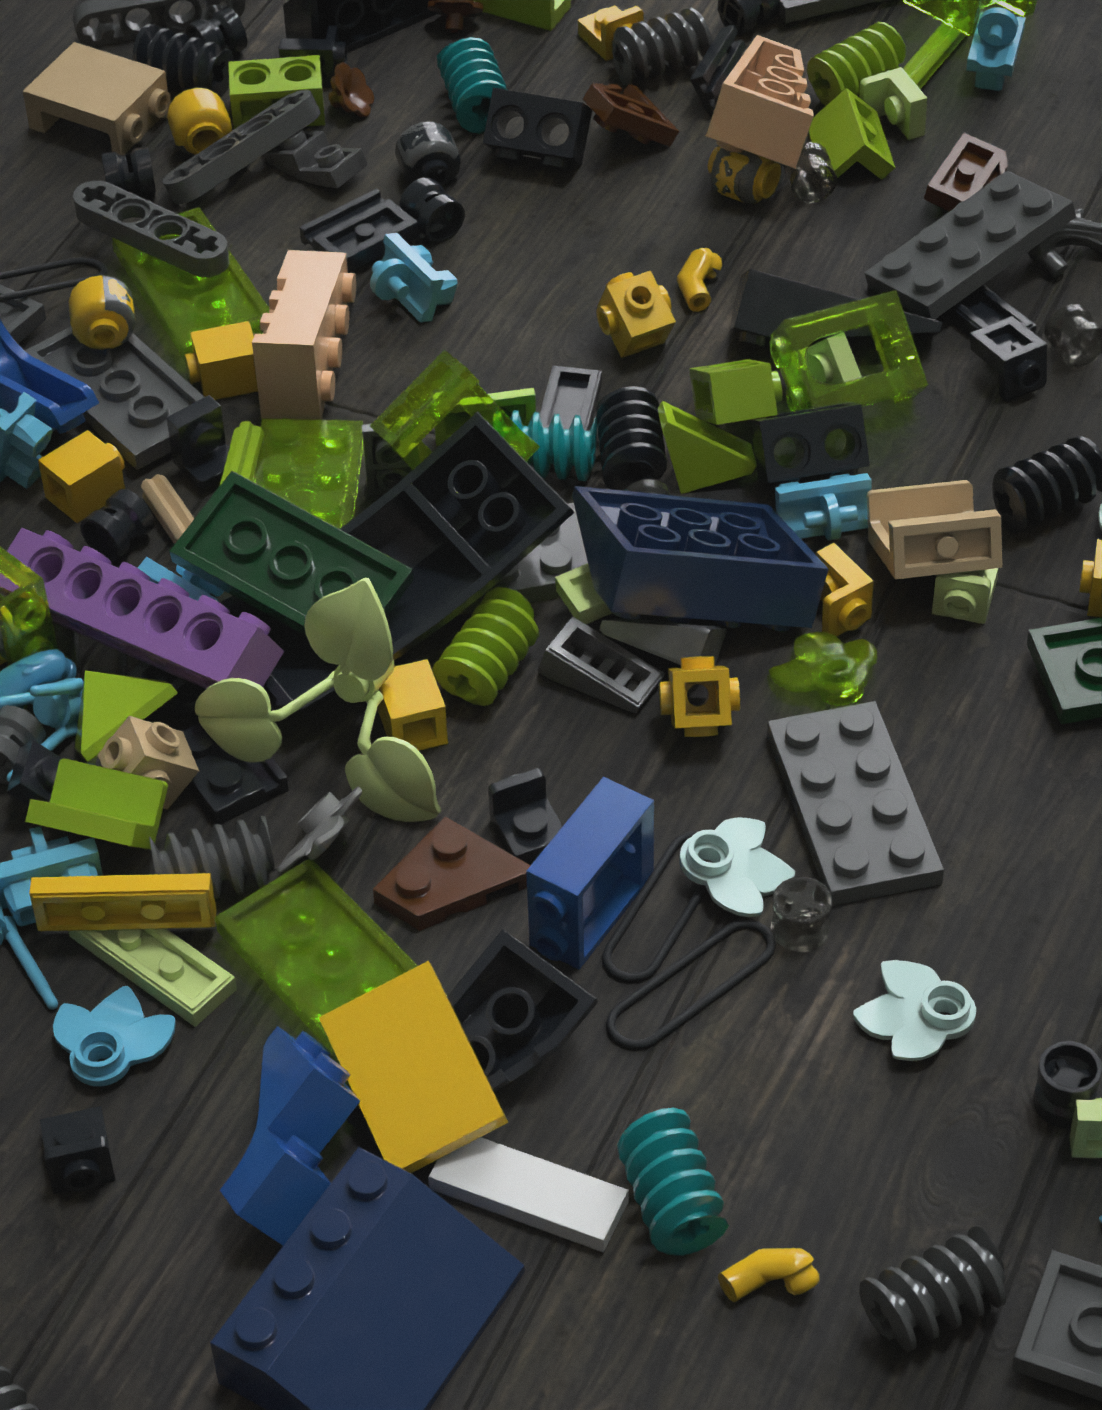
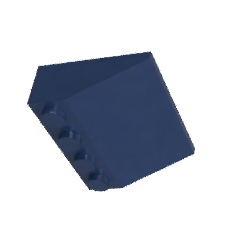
(697, 559)
(366, 1299)

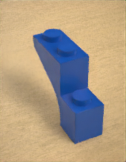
(58, 395)
(298, 1114)

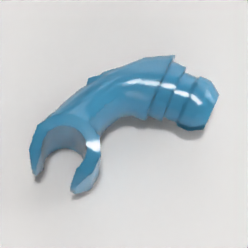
(34, 670)

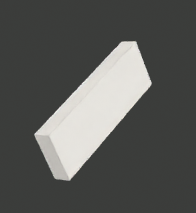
(531, 1191)

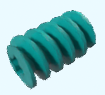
(469, 78)
(561, 446)
(672, 1182)

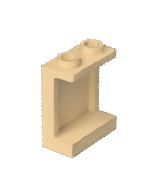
(98, 93)
(932, 530)

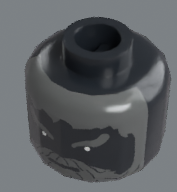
(428, 152)

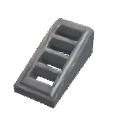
(667, 639)
(591, 646)

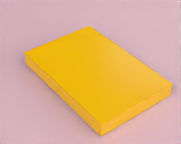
(413, 1069)

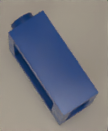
(590, 873)

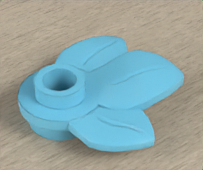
(110, 1032)

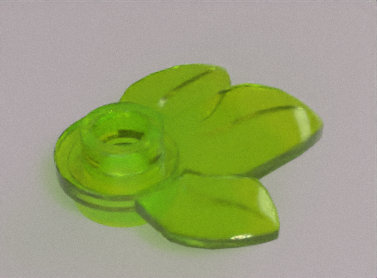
(827, 667)

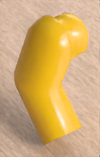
(691, 277)
(768, 1265)

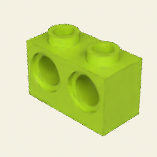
(263, 82)
(735, 391)

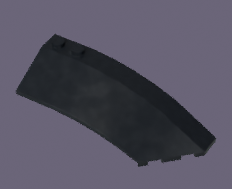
(452, 520)

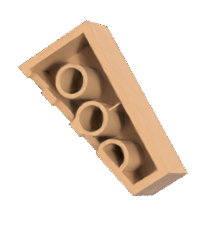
(764, 104)
(303, 335)

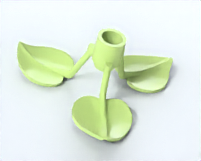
(355, 634)

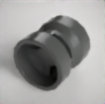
(16, 730)

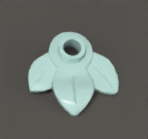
(739, 868)
(912, 1011)

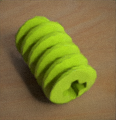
(855, 58)
(488, 647)

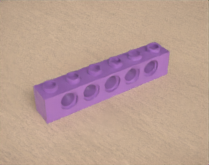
(145, 618)

